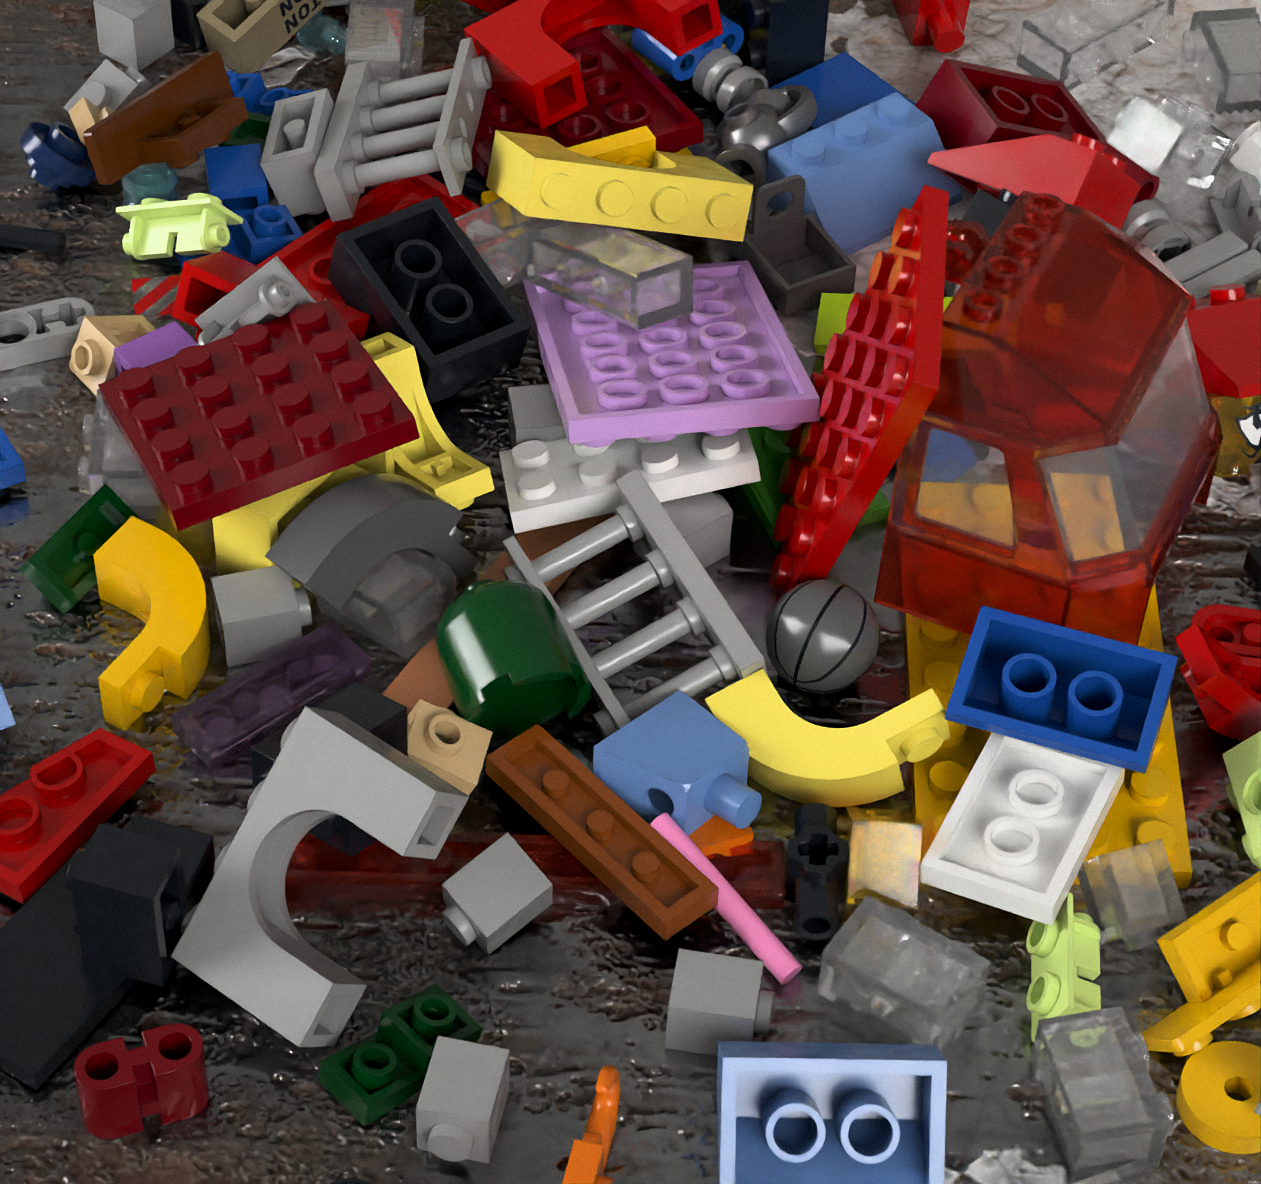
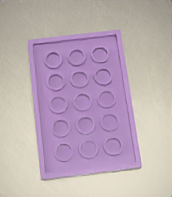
(690, 374)

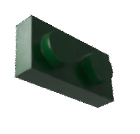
(65, 563)

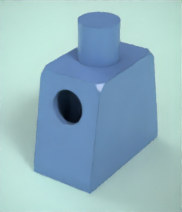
(679, 764)

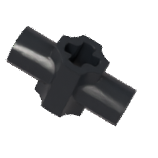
(816, 871)

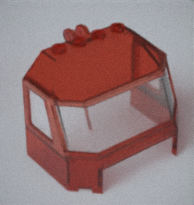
(1056, 433)

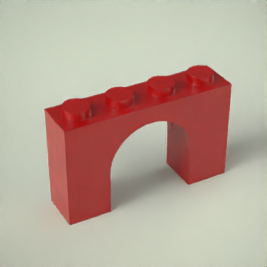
(543, 77)

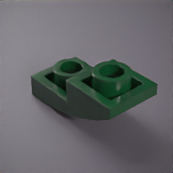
(393, 1061)

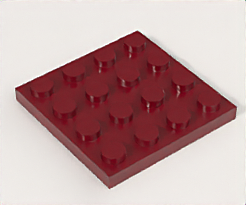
(619, 98)
(256, 413)

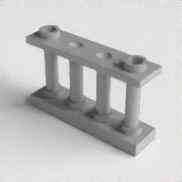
(364, 112)
(667, 564)

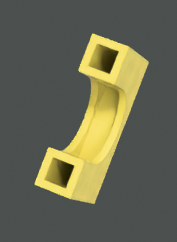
(673, 196)

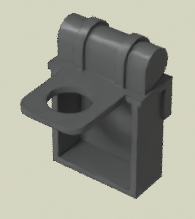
(792, 251)

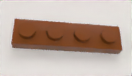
(602, 831)

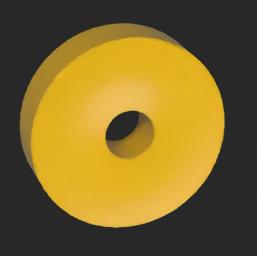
(1204, 1101)

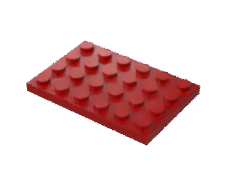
(870, 395)

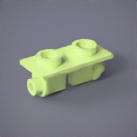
(196, 222)
(1057, 959)

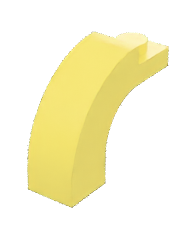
(431, 458)
(822, 762)

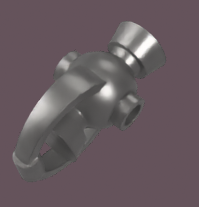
(761, 124)

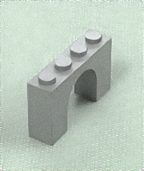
(242, 927)

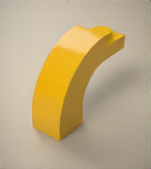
(164, 588)

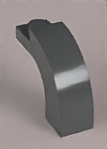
(361, 524)

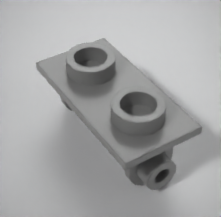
(1240, 209)
(259, 298)

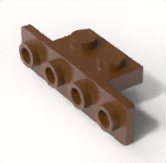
(167, 122)

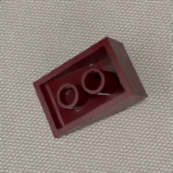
(996, 105)

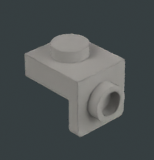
(111, 87)

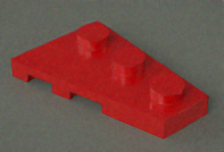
(63, 805)

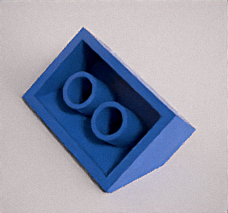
(1063, 689)

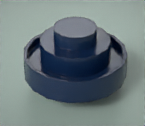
(57, 156)

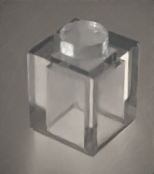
(1132, 894)

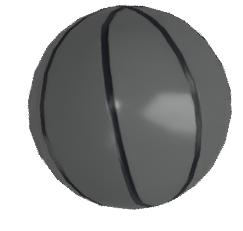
(822, 636)

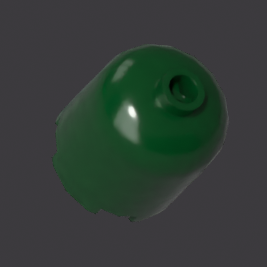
(509, 659)

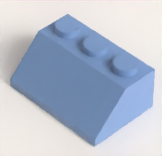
(862, 170)
(830, 1113)

